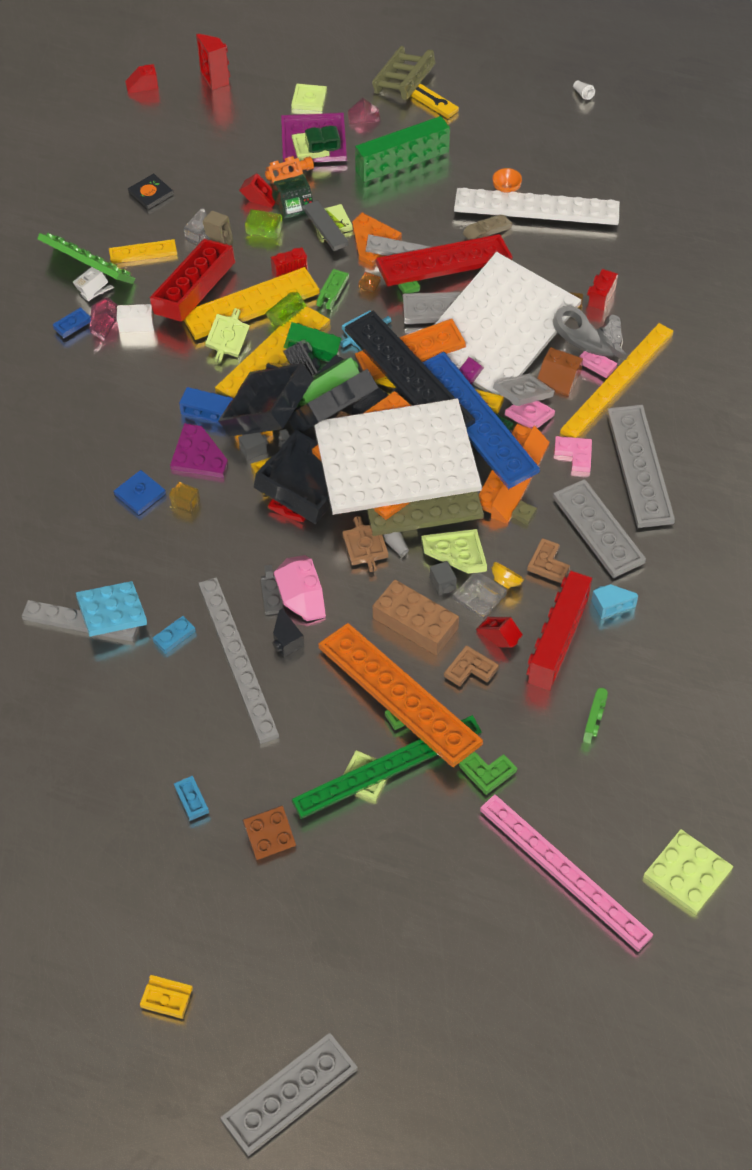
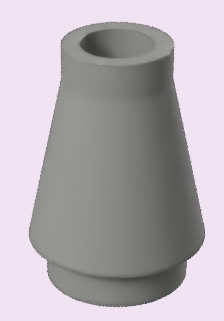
(396, 542)

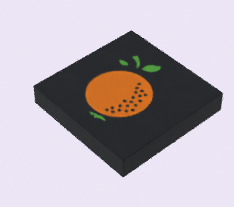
(150, 191)

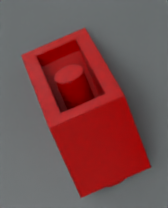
(142, 79)
(257, 191)
(500, 631)

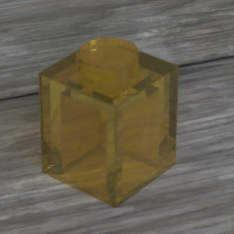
(184, 497)

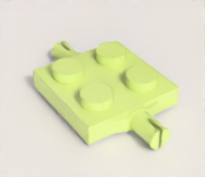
(227, 335)

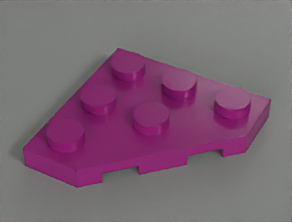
(198, 453)

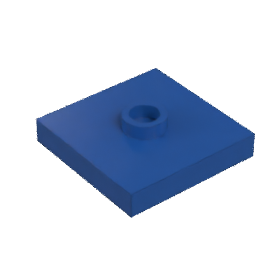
(139, 492)

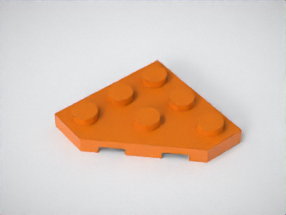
(367, 225)

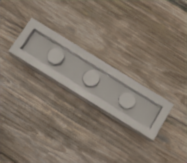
(388, 246)

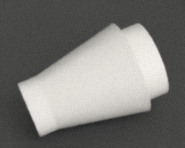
(585, 90)

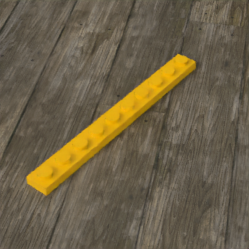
(616, 382)

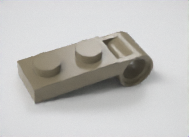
(487, 227)

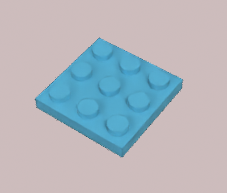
(111, 608)

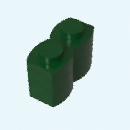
(322, 139)

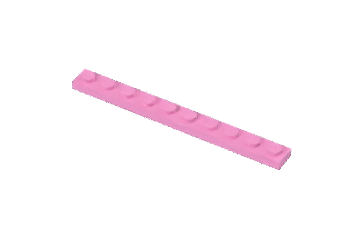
(567, 873)

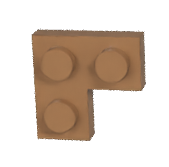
(545, 564)
(470, 662)

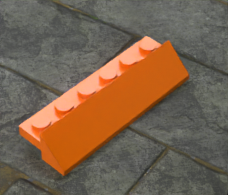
(495, 495)

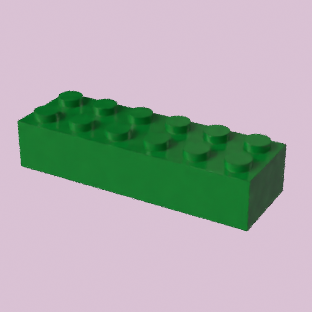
(402, 148)

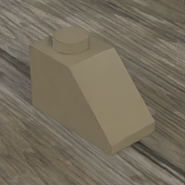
(218, 228)

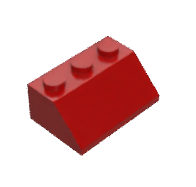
(213, 60)

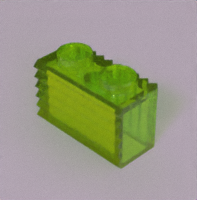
(263, 224)
(286, 309)

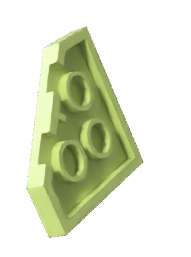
(459, 548)

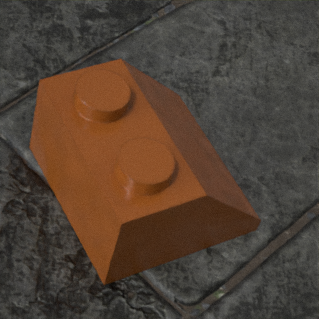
(560, 371)

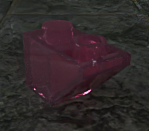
(103, 317)

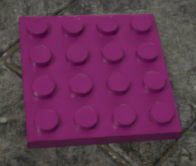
(299, 123)

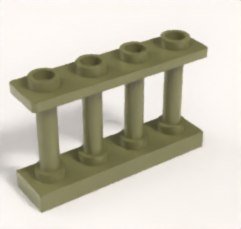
(410, 81)

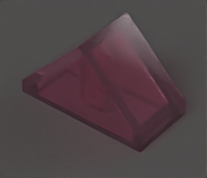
(363, 112)

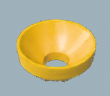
(506, 576)

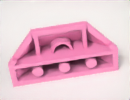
(300, 587)

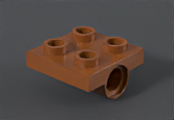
(269, 832)

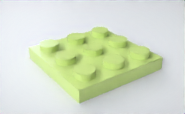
(688, 872)

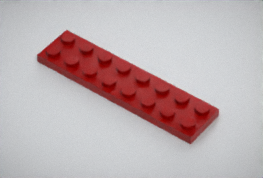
(440, 260)

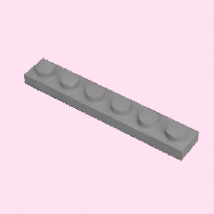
(68, 619)

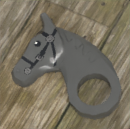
(602, 341)

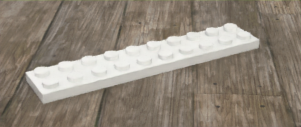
(537, 206)

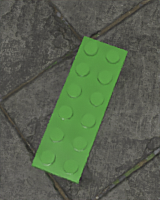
(86, 257)

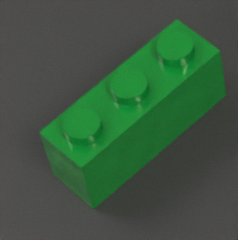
(323, 344)

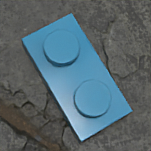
(174, 634)
(191, 798)

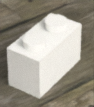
(135, 318)

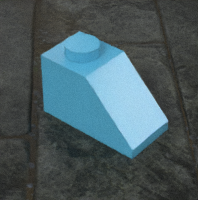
(612, 600)

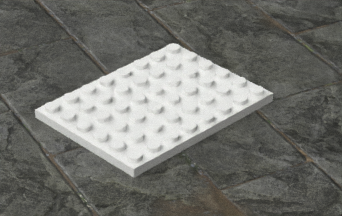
(505, 319)
(396, 456)

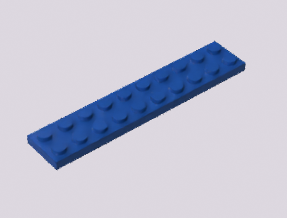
(488, 433)

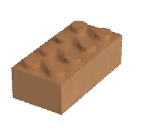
(415, 617)

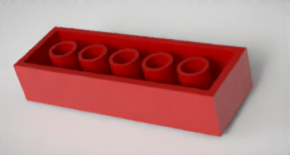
(192, 280)
(559, 630)

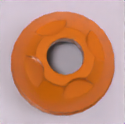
(507, 177)

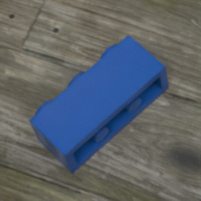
(203, 404)

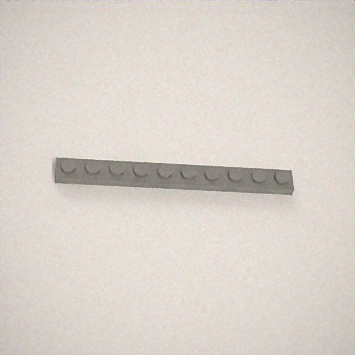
(238, 661)

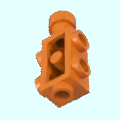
(283, 171)

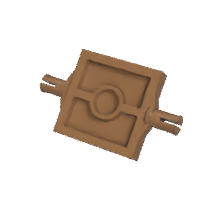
(363, 546)

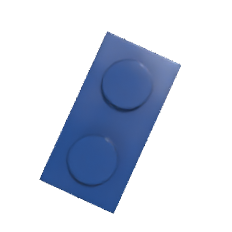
(72, 322)

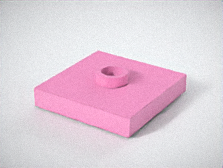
(530, 414)

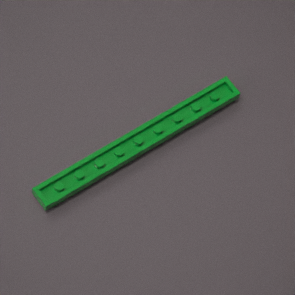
(368, 775)

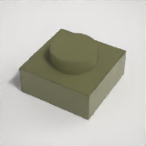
(524, 512)

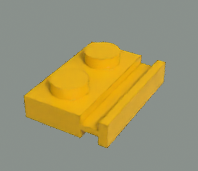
(166, 996)

